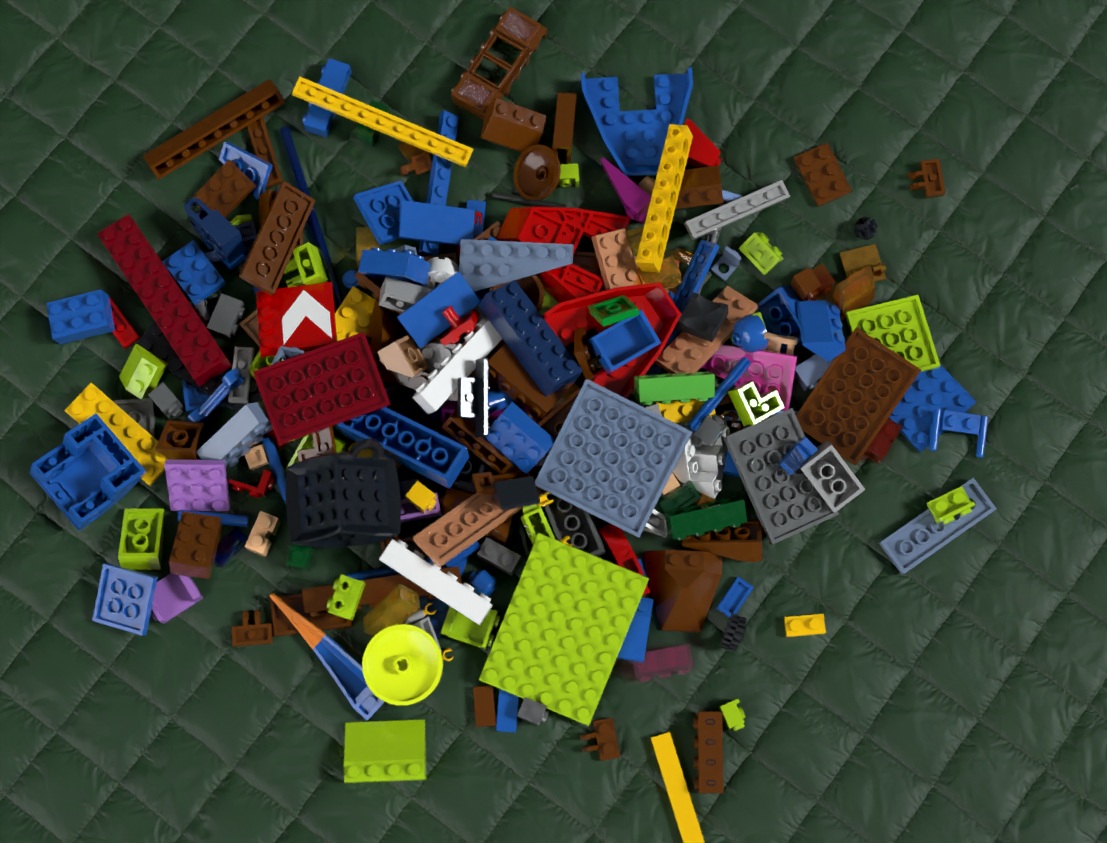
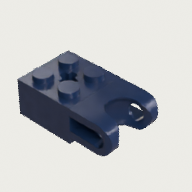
(215, 231)

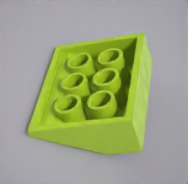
(384, 751)

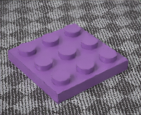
(197, 485)

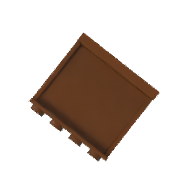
(515, 381)

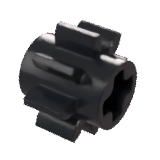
(865, 228)

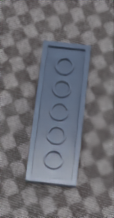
(924, 536)

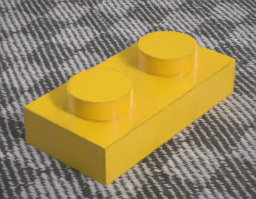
(804, 625)

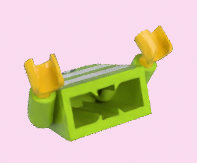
(536, 522)

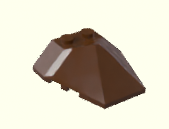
(682, 586)

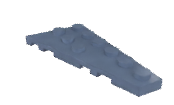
(500, 262)

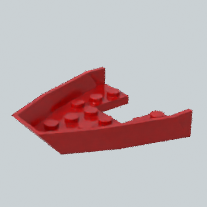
(561, 227)
(655, 304)

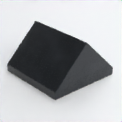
(515, 493)

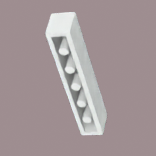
(459, 364)
(436, 582)

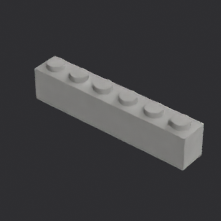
(401, 295)

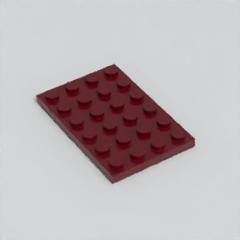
(321, 388)

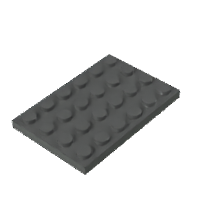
(781, 500)

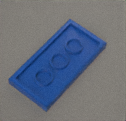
(435, 223)
(424, 318)

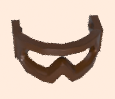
(733, 423)

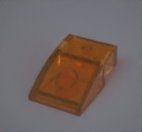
(855, 292)

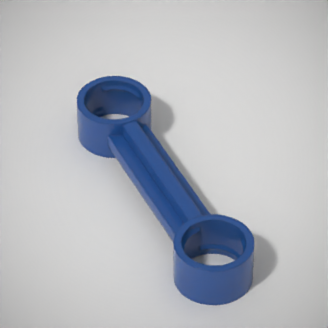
(230, 382)

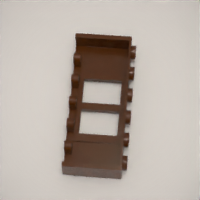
(476, 92)

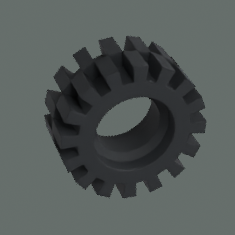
(733, 632)

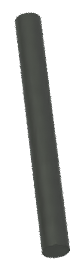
(519, 199)

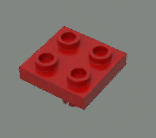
(458, 325)

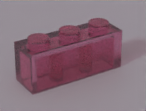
(664, 662)

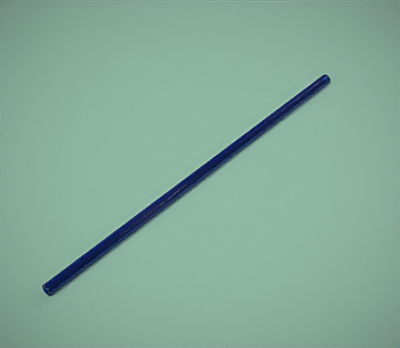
(313, 219)

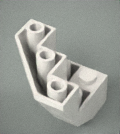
(703, 464)

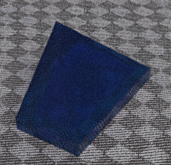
(230, 546)

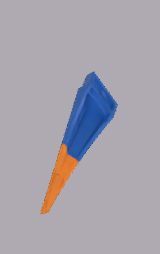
(338, 661)

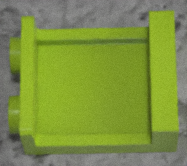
(467, 631)

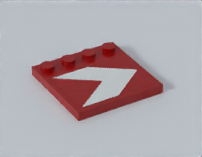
(296, 318)

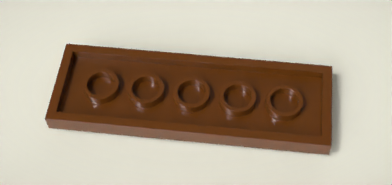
(277, 238)

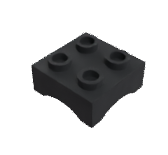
(702, 317)

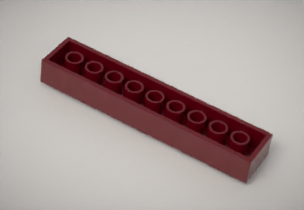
(164, 300)

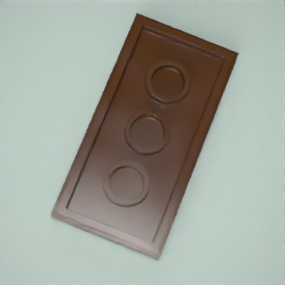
(282, 625)

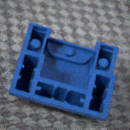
(87, 472)

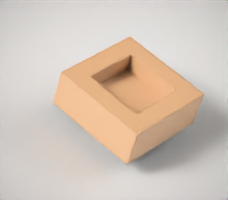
(256, 457)

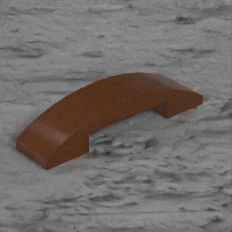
(485, 481)

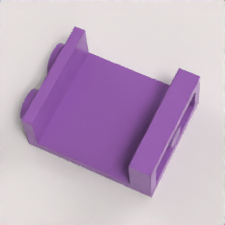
(173, 596)

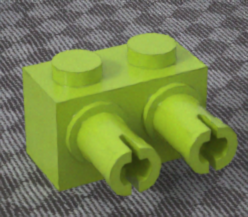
(309, 264)
(346, 597)

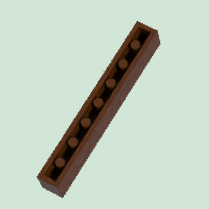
(214, 129)
(374, 592)

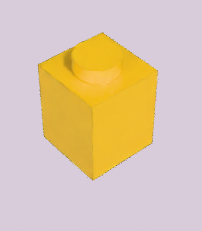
(421, 497)

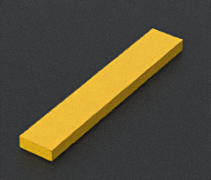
(677, 789)

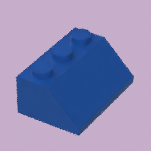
(781, 314)
(821, 328)

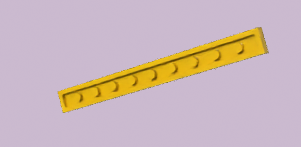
(382, 121)

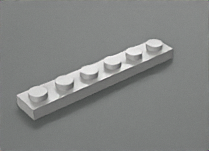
(736, 210)

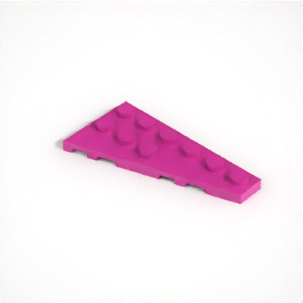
(767, 370)

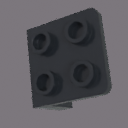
(408, 407)

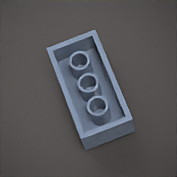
(237, 435)

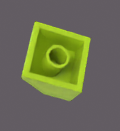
(142, 372)

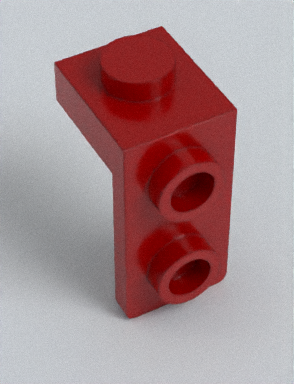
(267, 482)

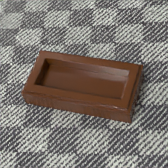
(484, 706)

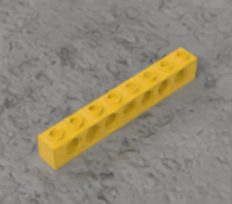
(664, 198)

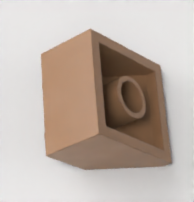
(403, 357)

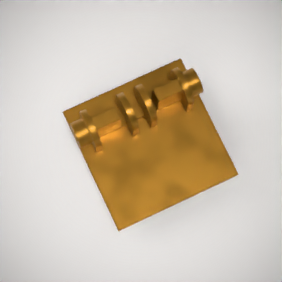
(861, 257)

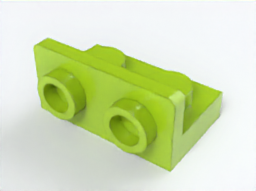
(761, 252)
(950, 505)

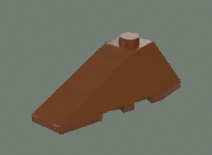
(737, 543)

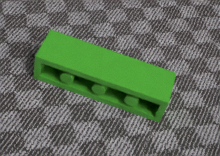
(674, 387)

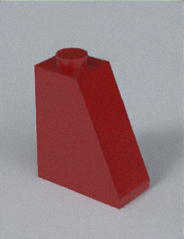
(702, 150)

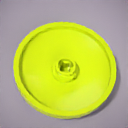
(402, 664)

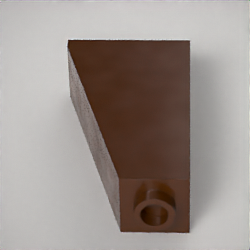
(564, 127)
(456, 497)

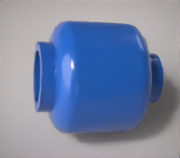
(483, 583)

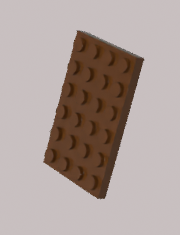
(856, 396)

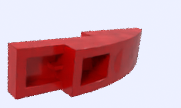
(620, 550)

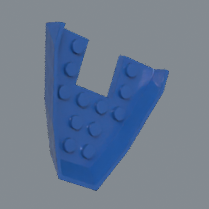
(639, 135)

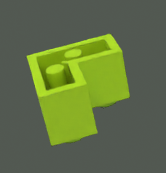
(752, 406)

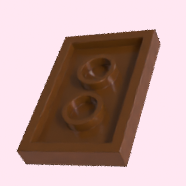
(822, 175)
(225, 189)

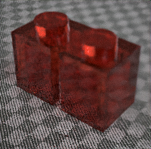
(883, 441)

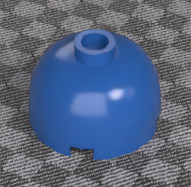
(749, 334)

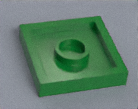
(613, 310)

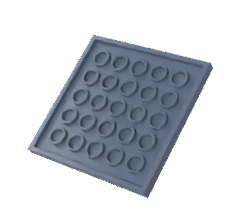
(612, 458)

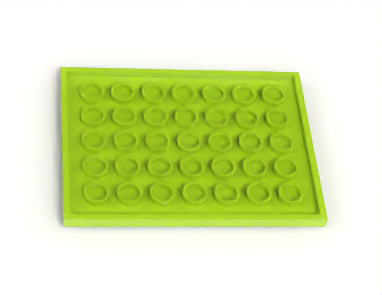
(564, 628)

